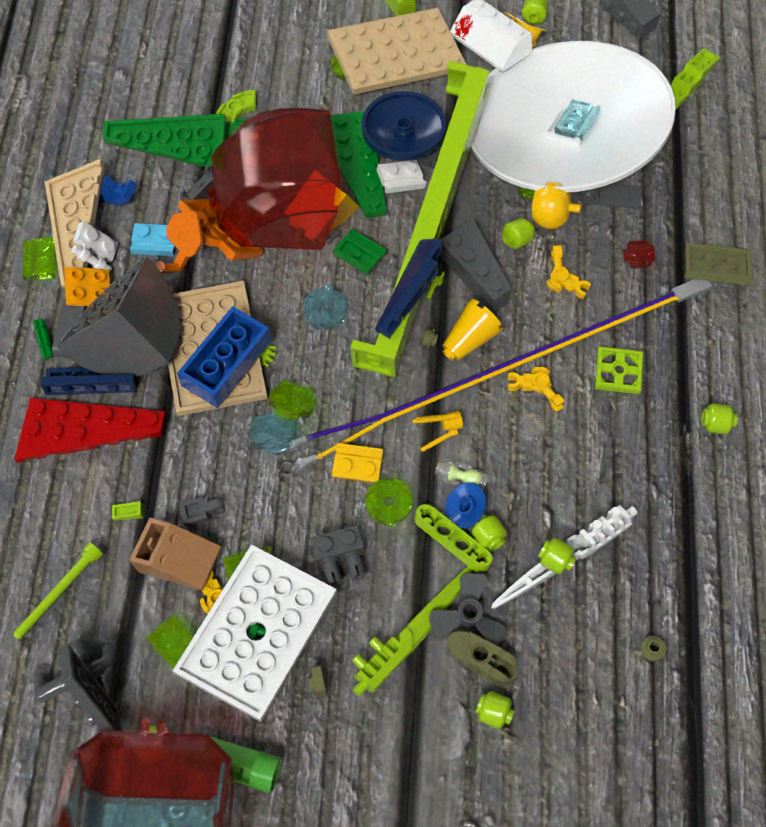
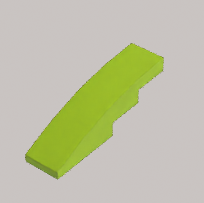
(693, 75)

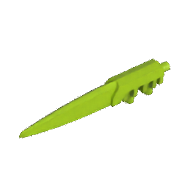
(398, 648)

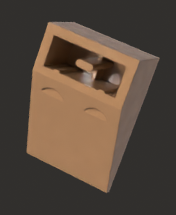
(174, 554)

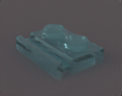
(577, 119)

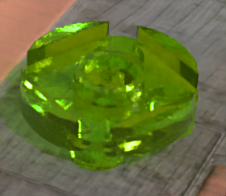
(302, 400)
(388, 514)

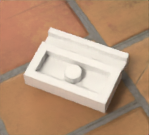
(401, 176)

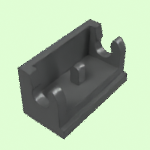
(200, 188)

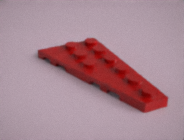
(75, 427)

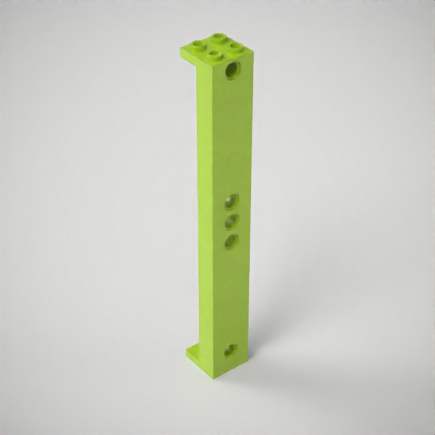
(472, 88)

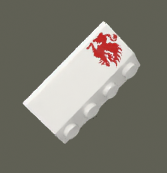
(491, 35)

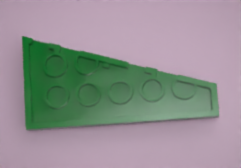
(177, 138)
(358, 164)

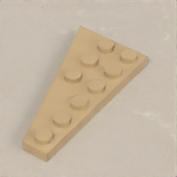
(71, 200)

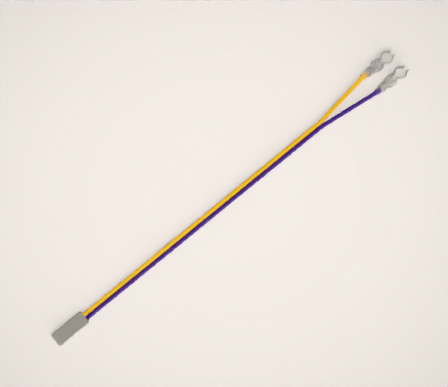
(302, 463)

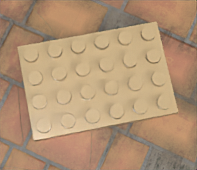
(394, 50)
(198, 315)

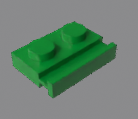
(360, 252)

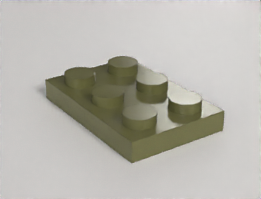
(718, 263)

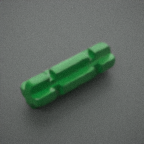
(43, 338)

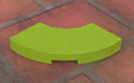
(238, 105)

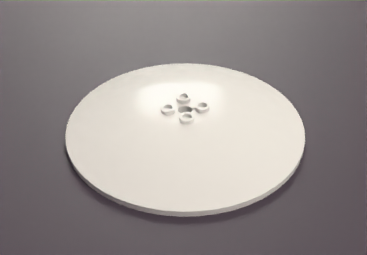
(528, 99)

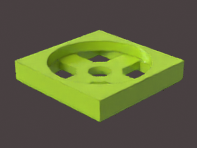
(618, 386)

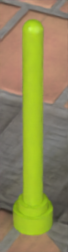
(90, 554)

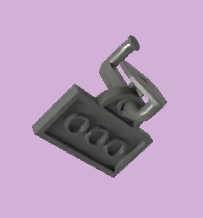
(81, 671)

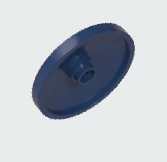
(403, 125)

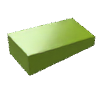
(125, 511)

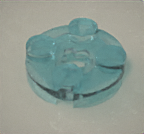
(325, 297)
(261, 435)

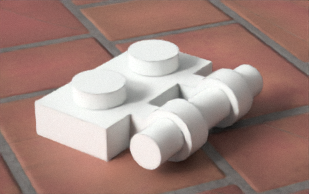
(93, 242)

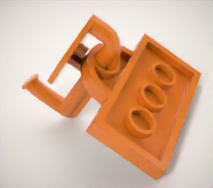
(196, 227)

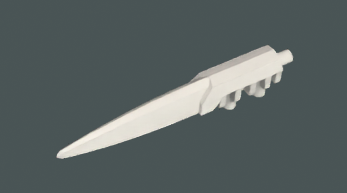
(584, 544)

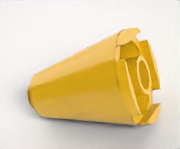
(471, 331)

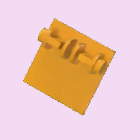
(84, 284)

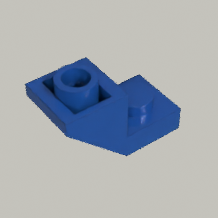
(116, 193)

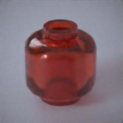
(639, 254)

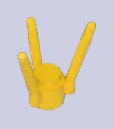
(449, 421)

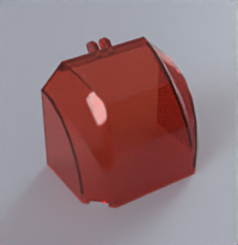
(277, 180)

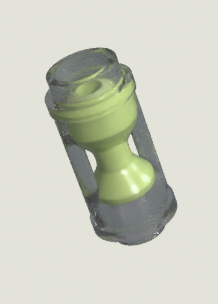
(449, 472)

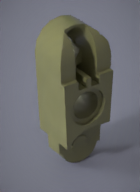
(465, 645)

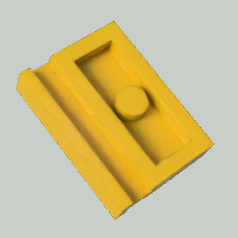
(357, 463)

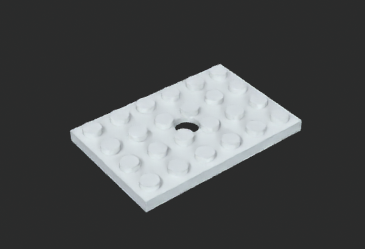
(246, 670)

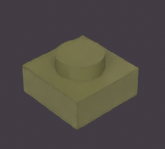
(316, 682)

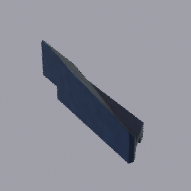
(412, 284)

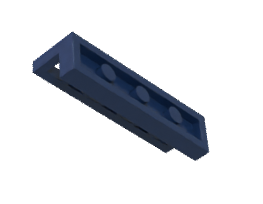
(86, 384)

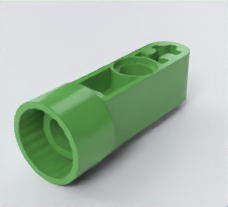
(252, 767)

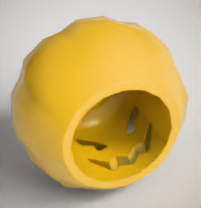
(552, 206)

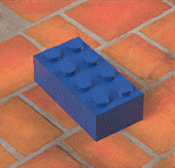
(224, 356)

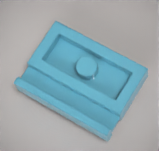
(151, 240)

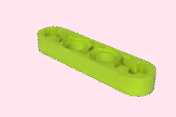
(449, 541)

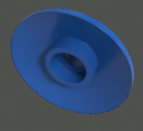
(460, 500)

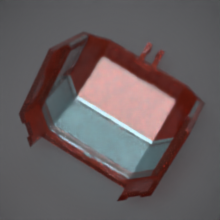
(147, 781)

